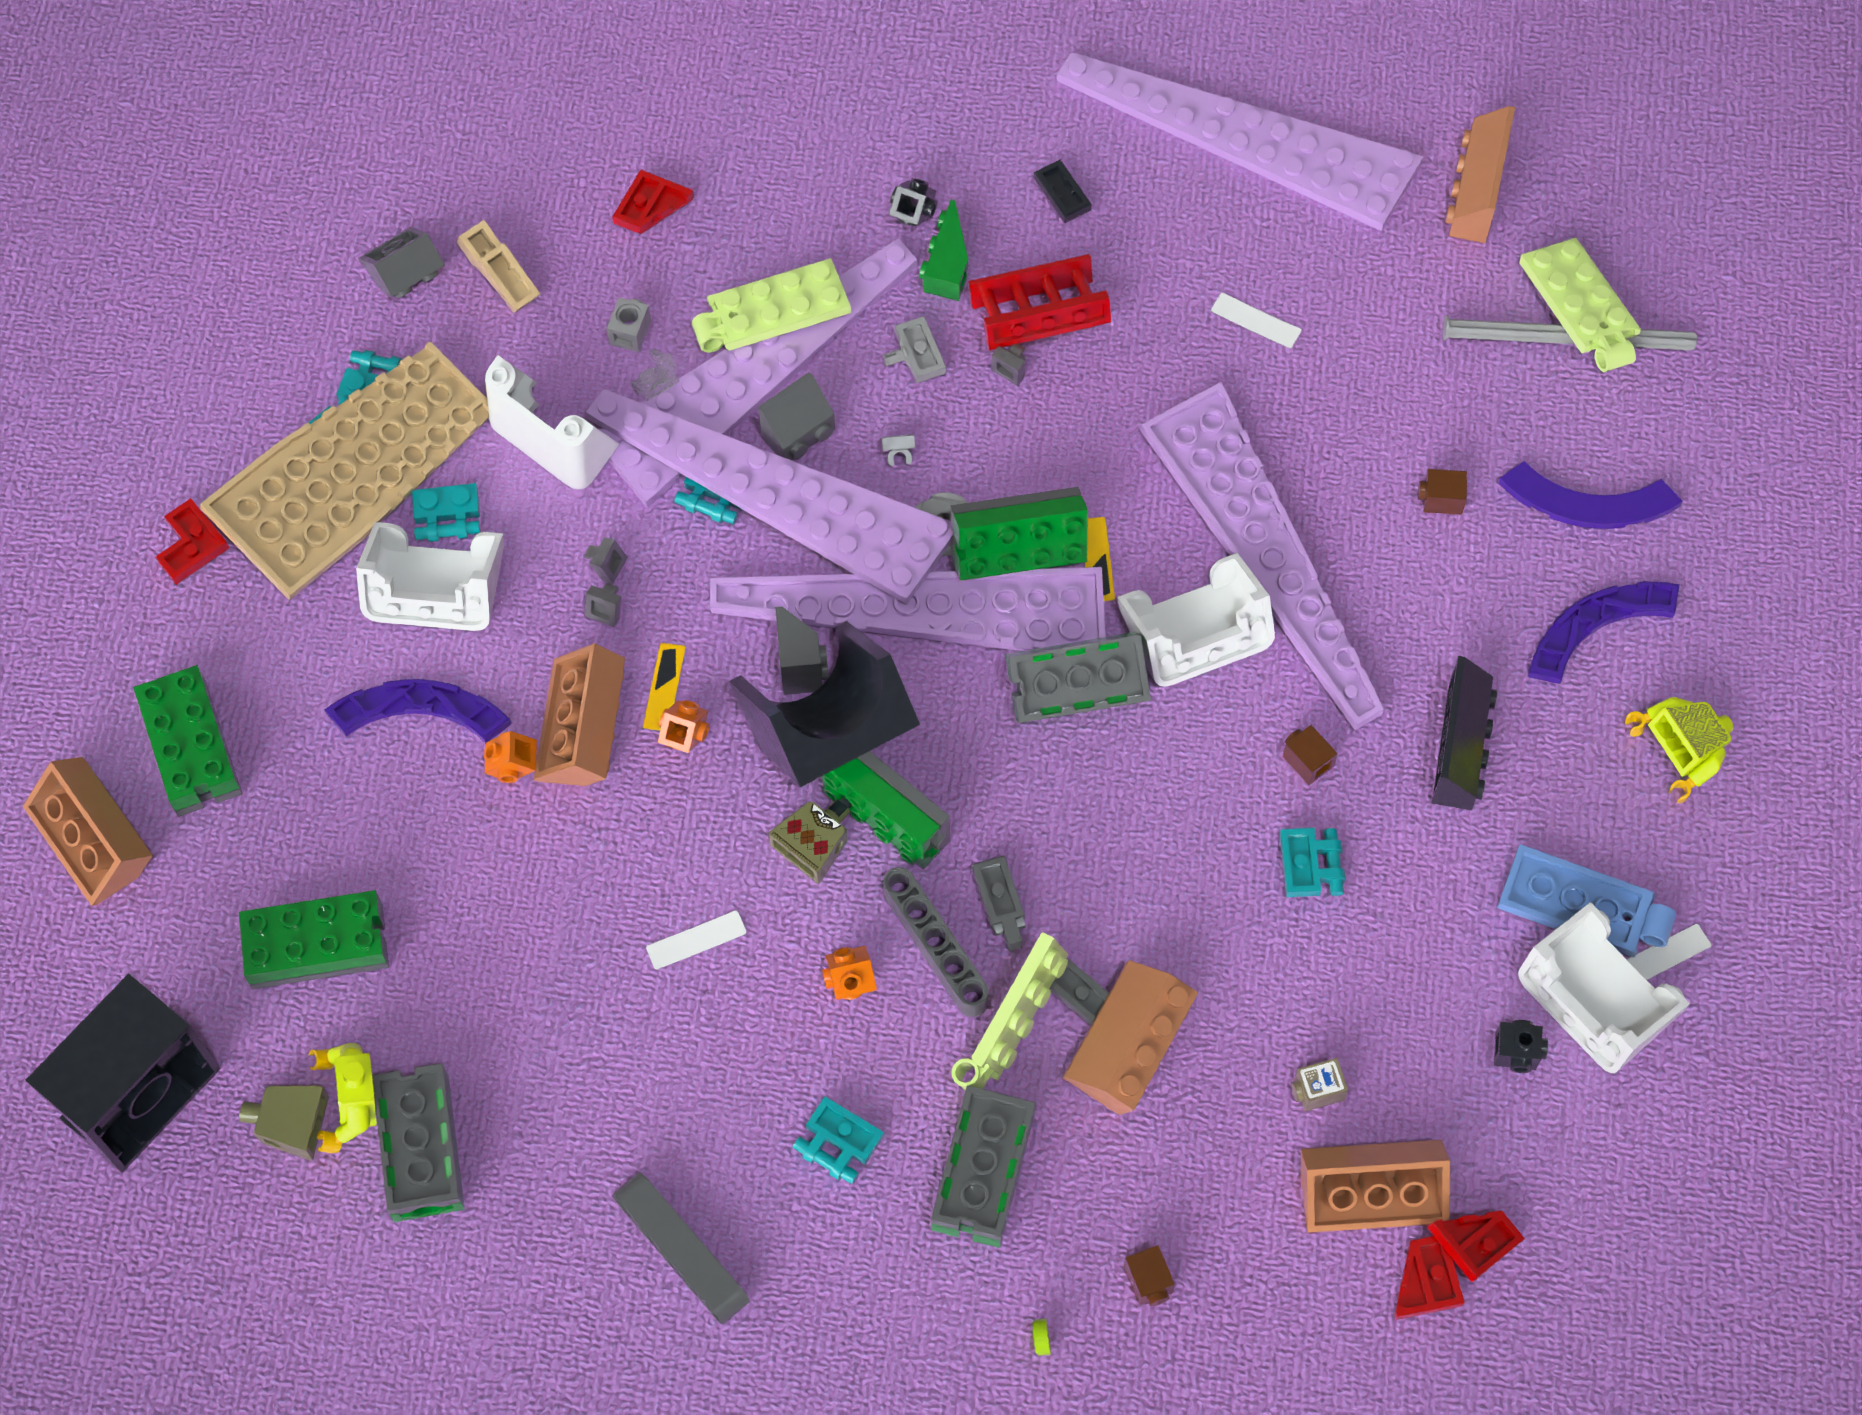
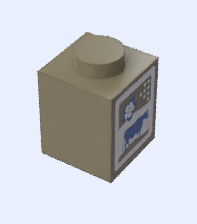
(1319, 1085)

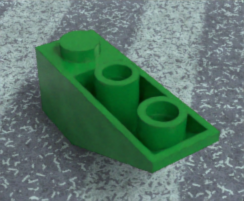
(948, 263)

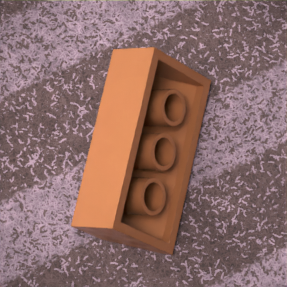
(1481, 175)
(580, 717)
(86, 829)
(1130, 1036)
(1375, 1185)

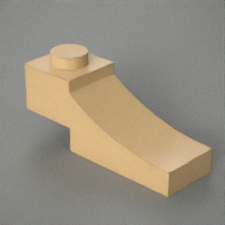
(498, 266)

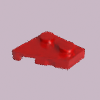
(650, 201)
(1477, 1240)
(1427, 1280)

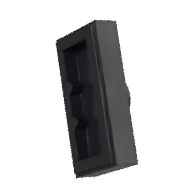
(1062, 191)

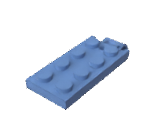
(1556, 889)

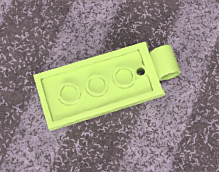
(1583, 302)
(772, 307)
(1015, 1014)

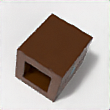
(1443, 491)
(1309, 754)
(1149, 1276)

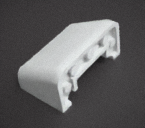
(570, 452)
(428, 583)
(1203, 625)
(1598, 991)

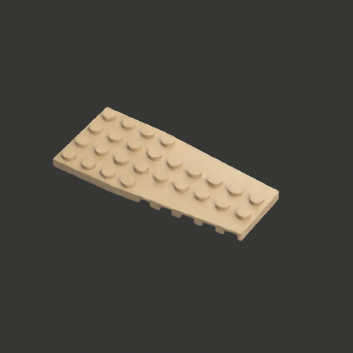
(350, 468)

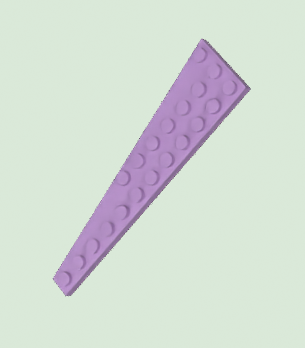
(1316, 161)
(742, 379)
(1227, 486)
(845, 523)
(994, 611)

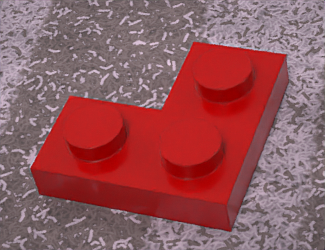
(197, 543)

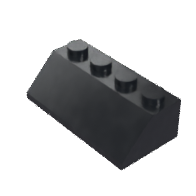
(1463, 736)

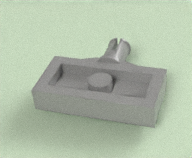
(917, 350)

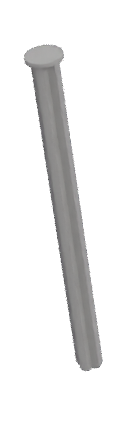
(1557, 334)

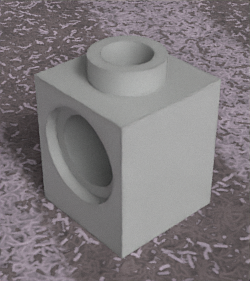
(629, 335)

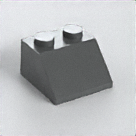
(402, 262)
(796, 418)
(801, 657)

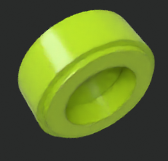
(1041, 1337)

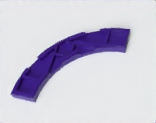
(1589, 509)
(1593, 613)
(418, 697)

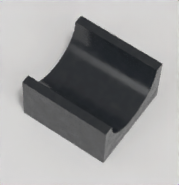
(843, 719)
(124, 1072)

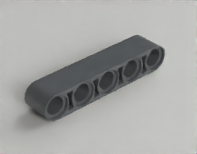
(937, 957)
(681, 1248)

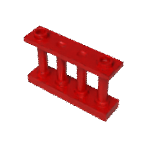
(1042, 320)

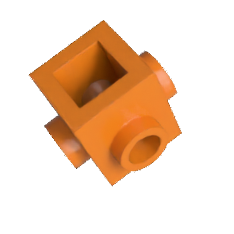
(683, 725)
(510, 756)
(849, 973)

